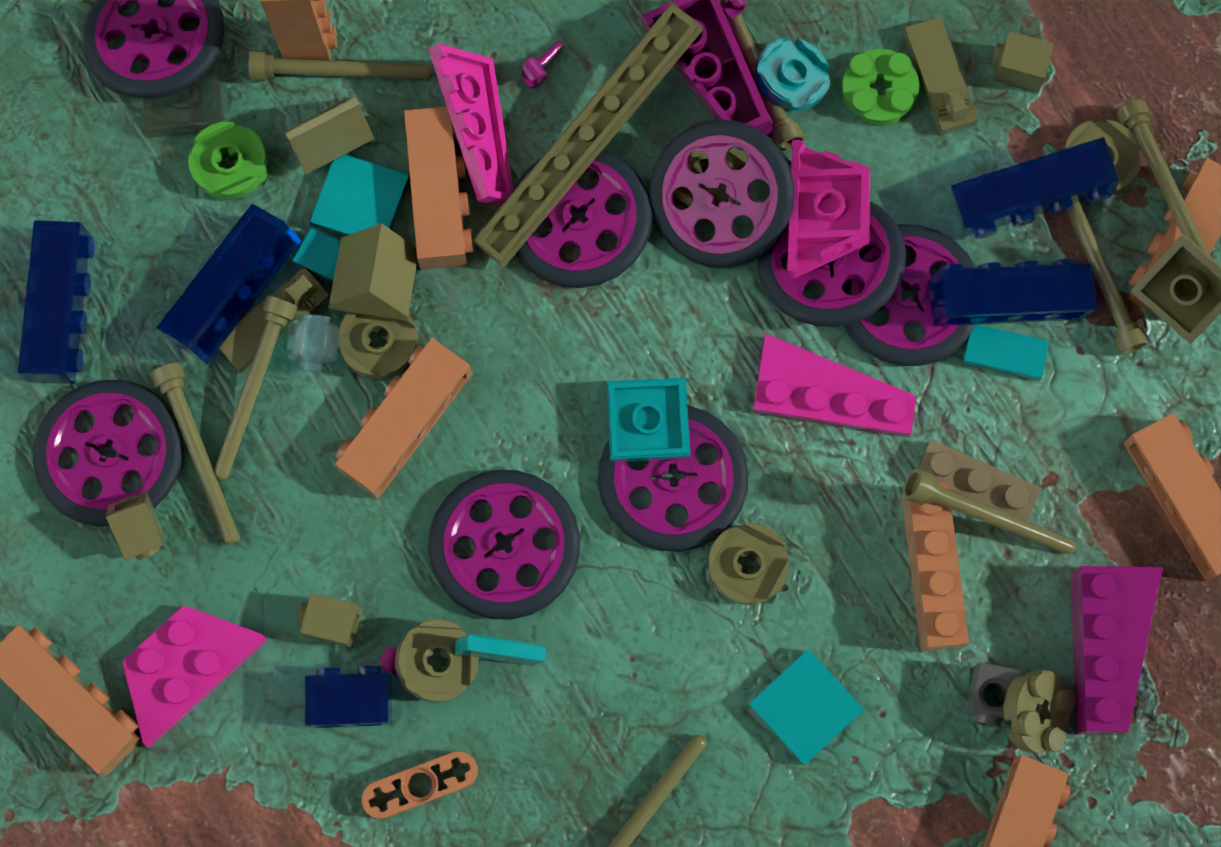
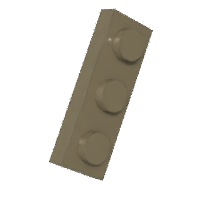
(979, 480)

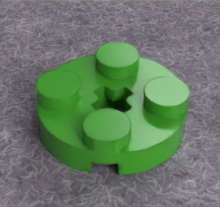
(883, 65)
(207, 154)

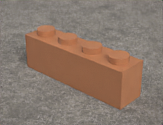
(301, 28)
(436, 189)
(1204, 205)
(403, 418)
(1182, 487)
(935, 576)
(65, 701)
(1028, 805)

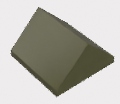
(329, 134)
(374, 274)
(1183, 288)

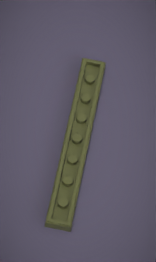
(587, 135)

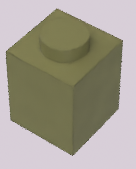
(1021, 61)
(135, 526)
(329, 620)

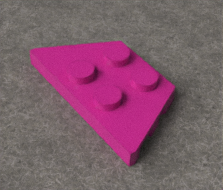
(828, 208)
(183, 666)

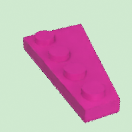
(476, 115)
(821, 391)

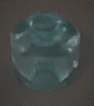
(312, 341)

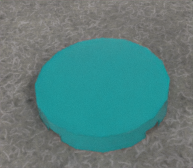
(792, 74)

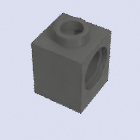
(989, 675)

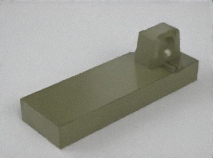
(940, 76)
(243, 341)

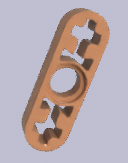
(387, 786)

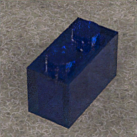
(348, 699)

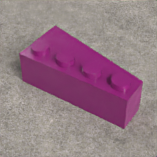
(716, 67)
(1109, 642)

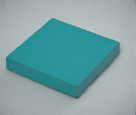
(358, 196)
(648, 419)
(806, 707)

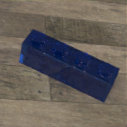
(1035, 188)
(229, 283)
(1011, 293)
(55, 302)

